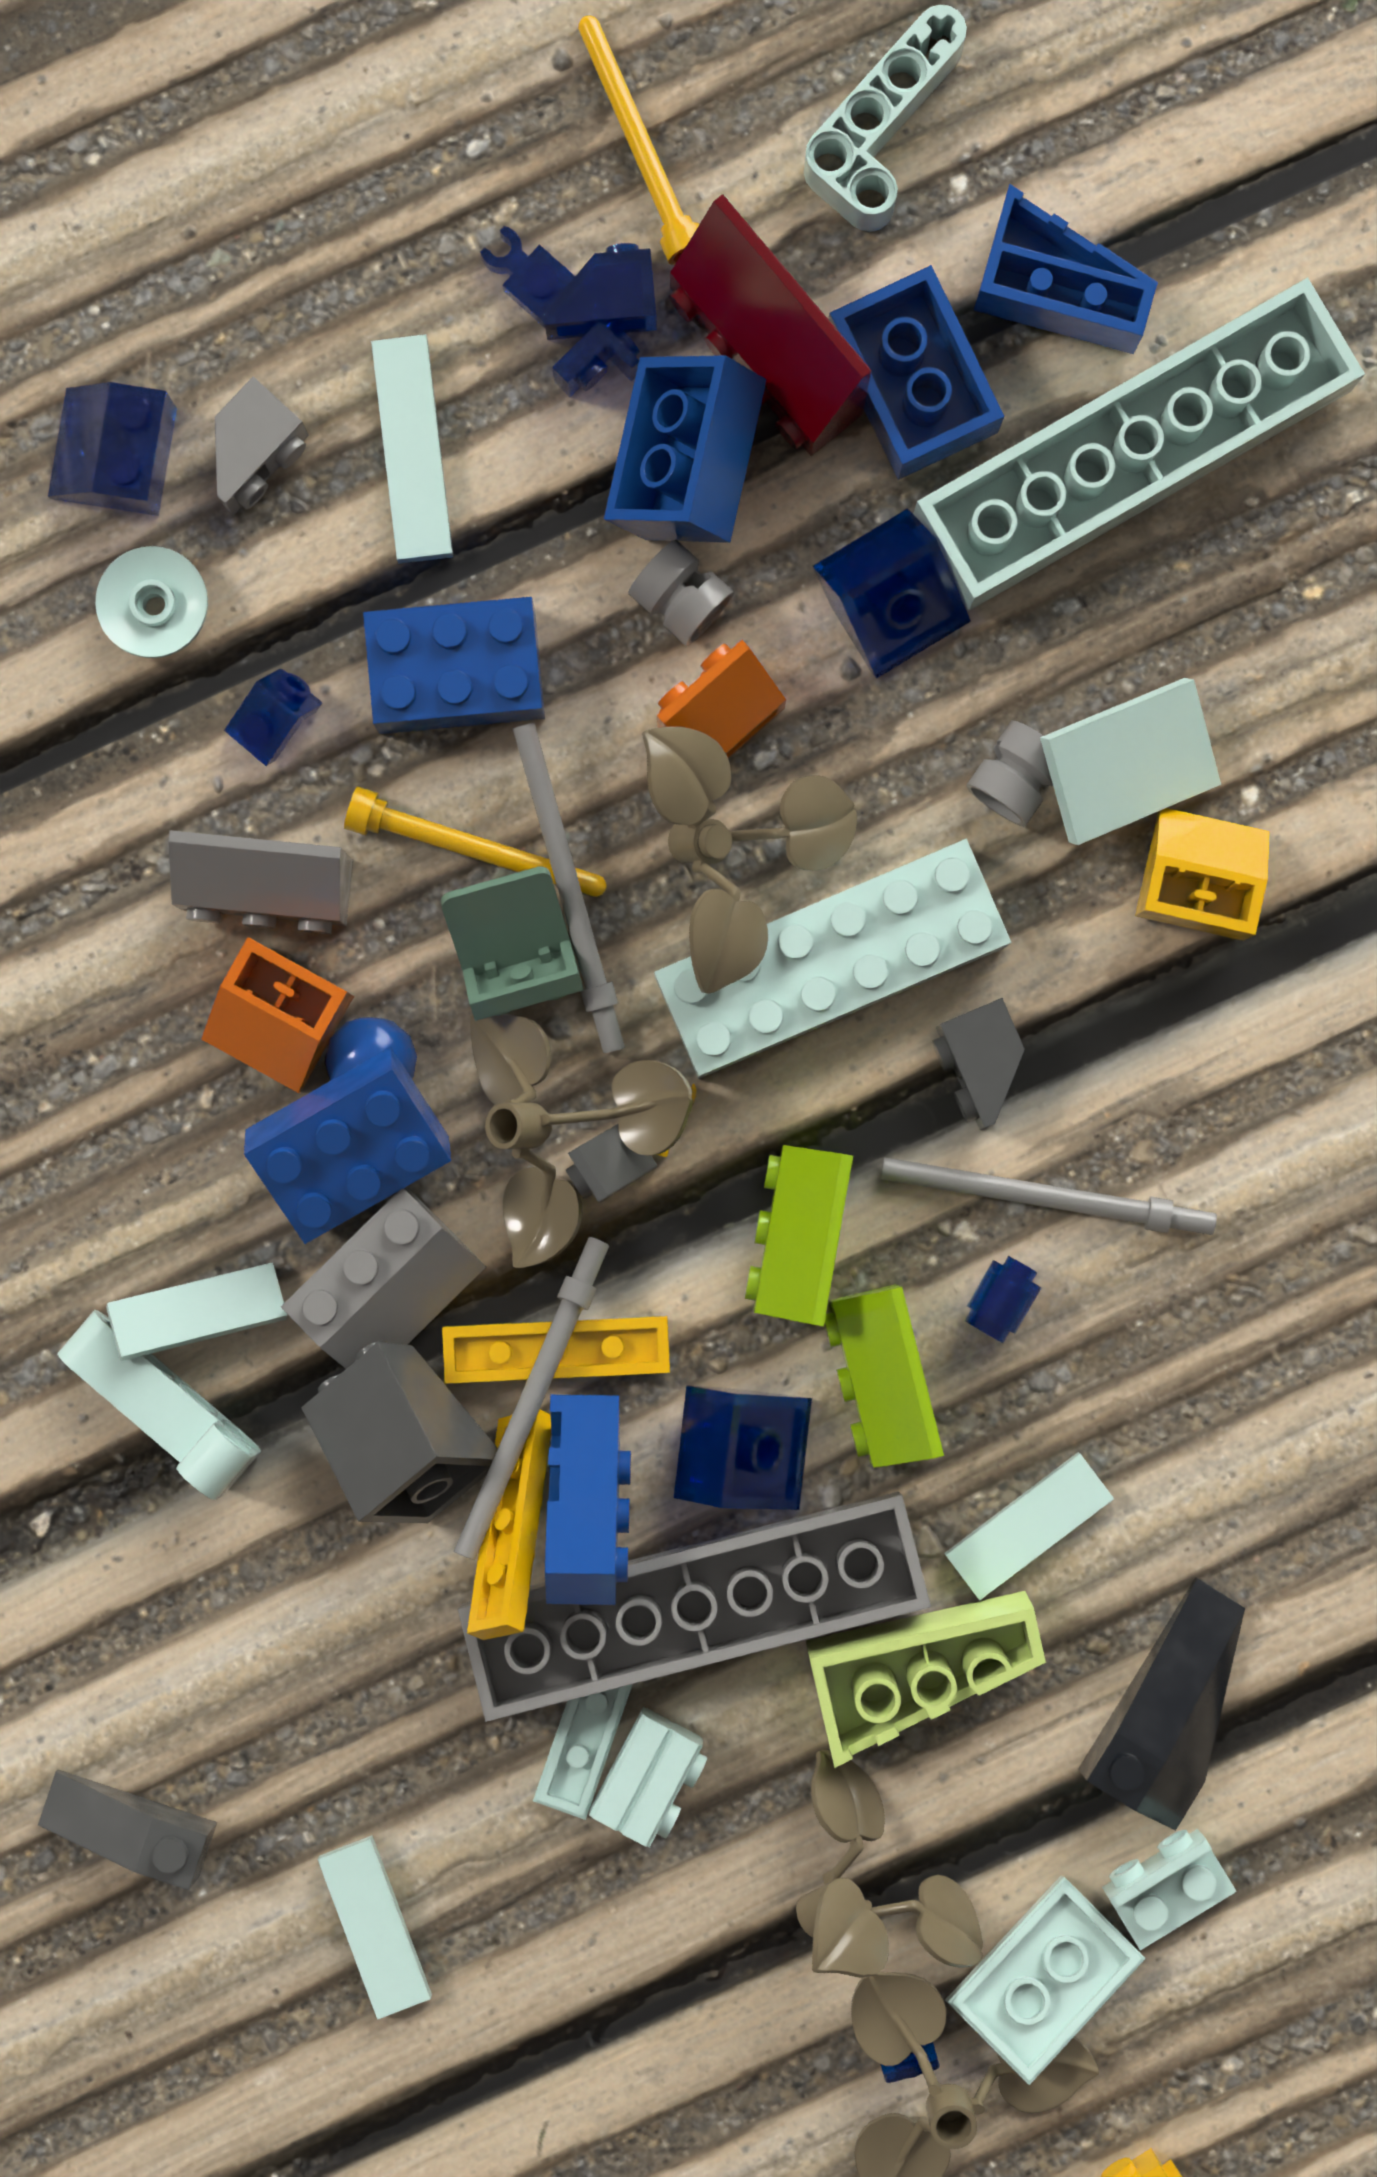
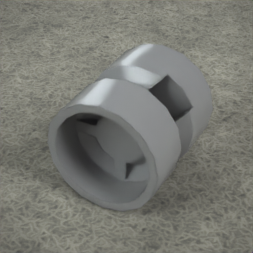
(680, 592)
(1013, 779)

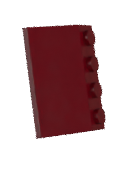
(769, 326)

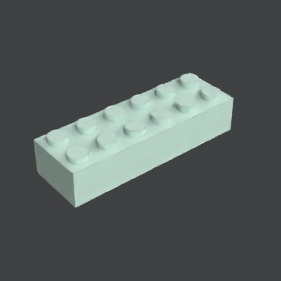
(841, 958)

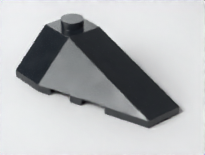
(1167, 1721)

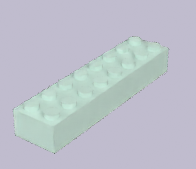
(1139, 443)

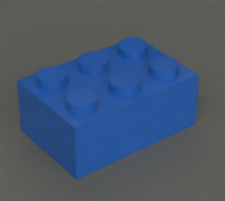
(924, 379)
(685, 448)
(454, 665)
(347, 1145)

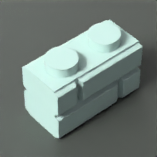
(647, 1778)

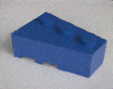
(1062, 281)
(585, 1501)

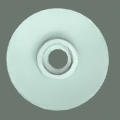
(134, 581)

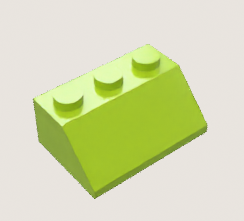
(799, 1234)
(883, 1377)

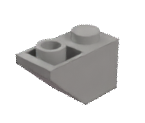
(252, 441)

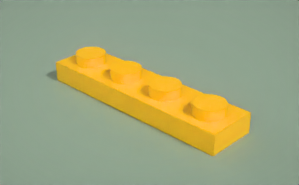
(593, 1349)
(509, 1545)

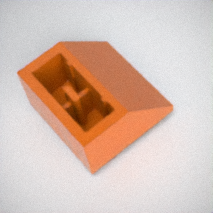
(727, 700)
(275, 1015)

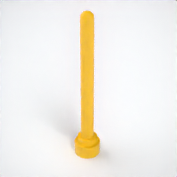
(677, 226)
(372, 814)

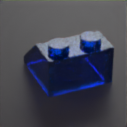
(113, 447)
(892, 592)
(742, 1448)

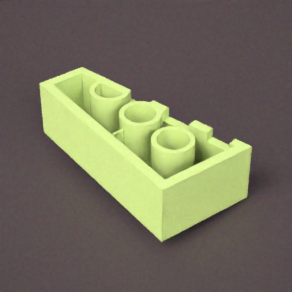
(918, 1667)

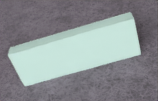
(196, 1311)
(1029, 1526)
(581, 1751)
(374, 1927)

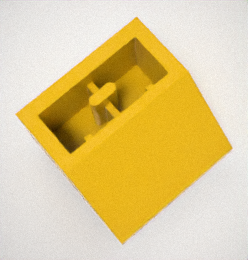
(1205, 874)

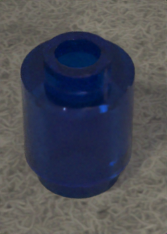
(1003, 1298)

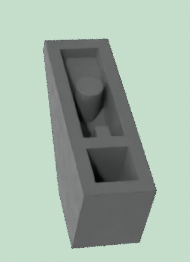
(128, 1829)

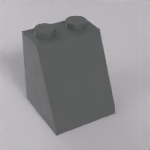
(397, 1436)

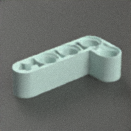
(892, 109)
(163, 1406)

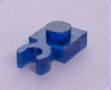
(533, 279)

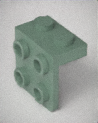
(511, 942)

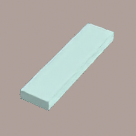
(412, 449)

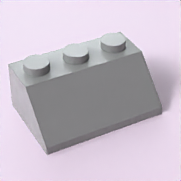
(259, 881)
(384, 1281)

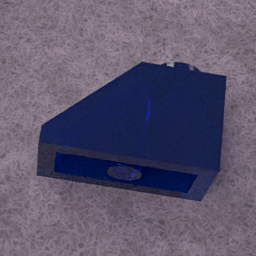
(608, 289)

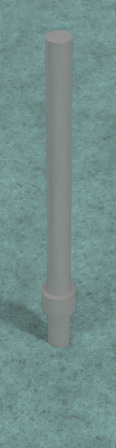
(598, 993)
(1155, 1214)
(576, 1295)

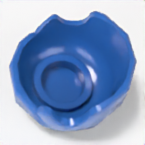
(364, 1039)

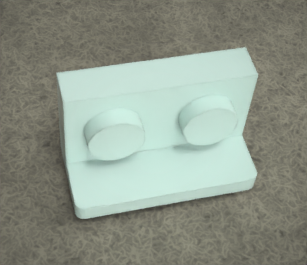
(1168, 1887)

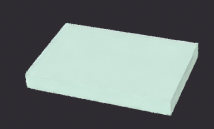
(1130, 761)
(1045, 1979)

